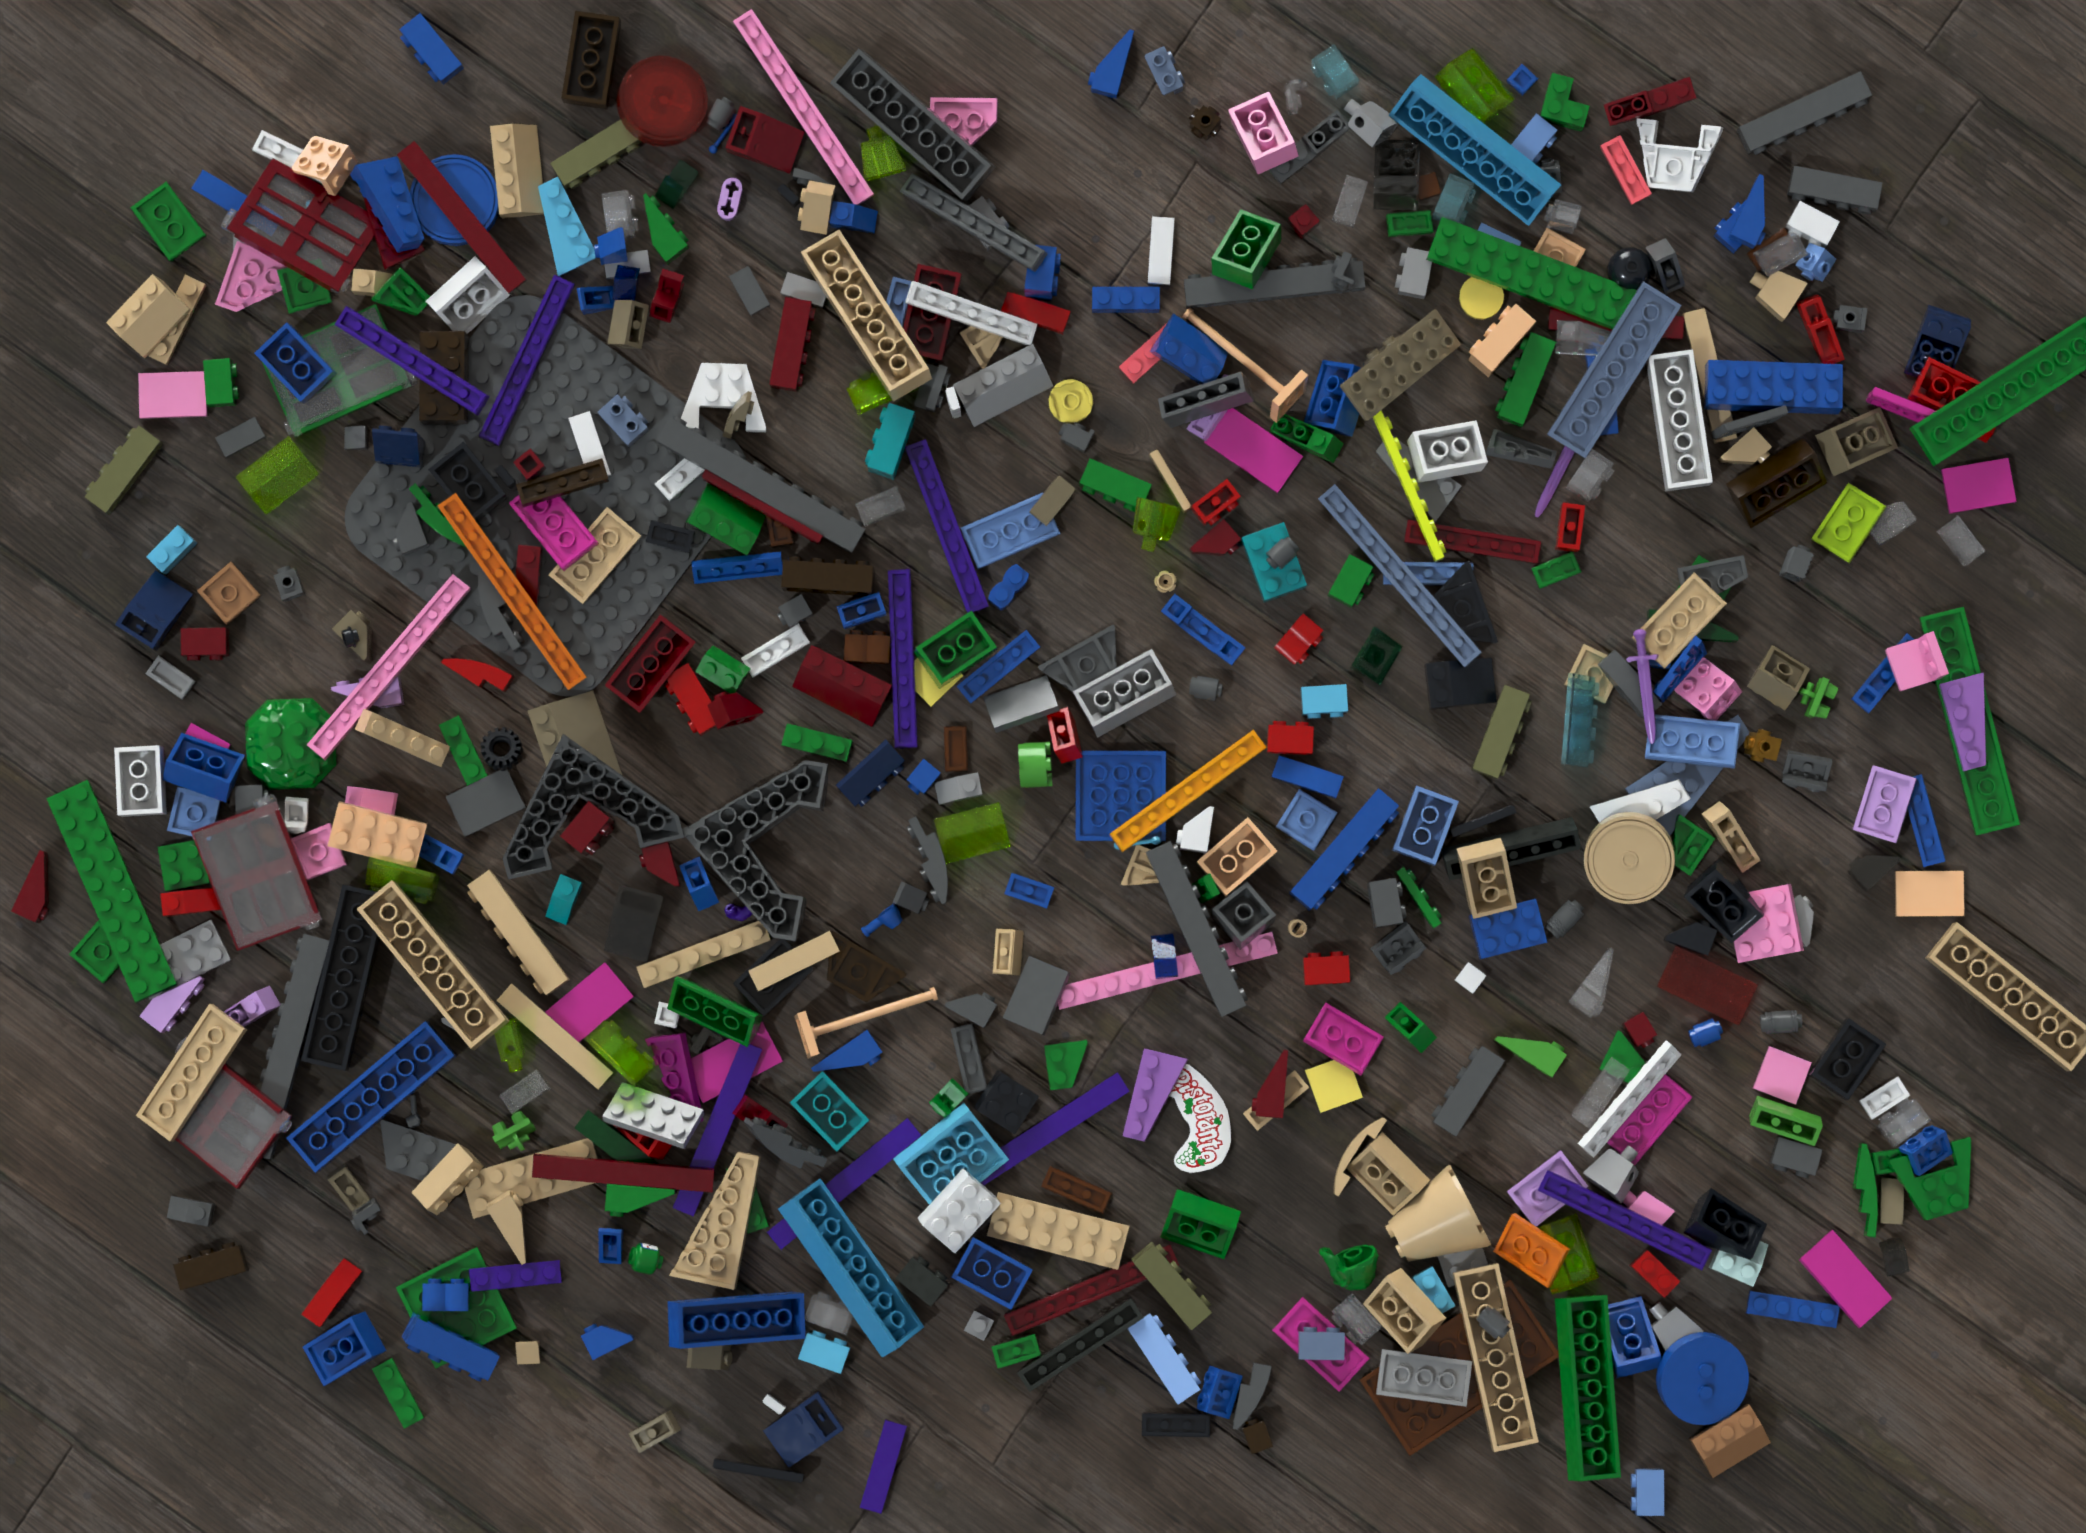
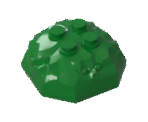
(279, 740)

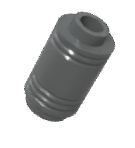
(1565, 918)
(1780, 1022)

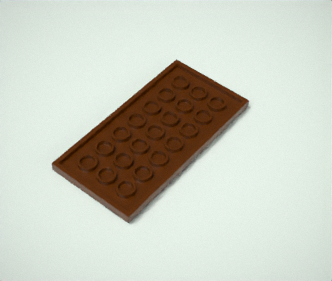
(1420, 1421)

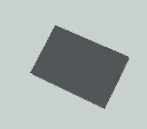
(1749, 422)
(1021, 704)
(485, 802)
(1036, 995)

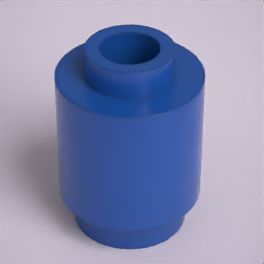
(1705, 1033)

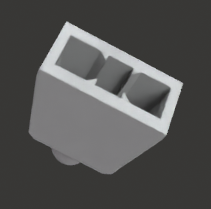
(1370, 122)
(1614, 1172)
(1671, 1325)

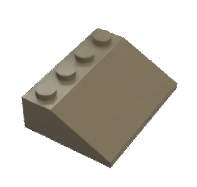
(577, 719)

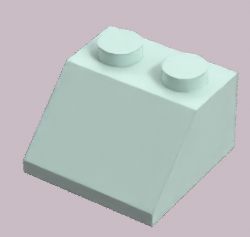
(1739, 1267)

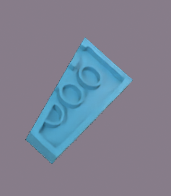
(566, 233)

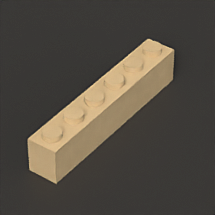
(518, 932)

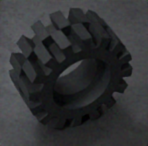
(501, 736)

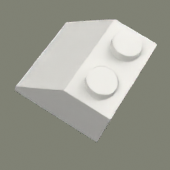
(1196, 832)

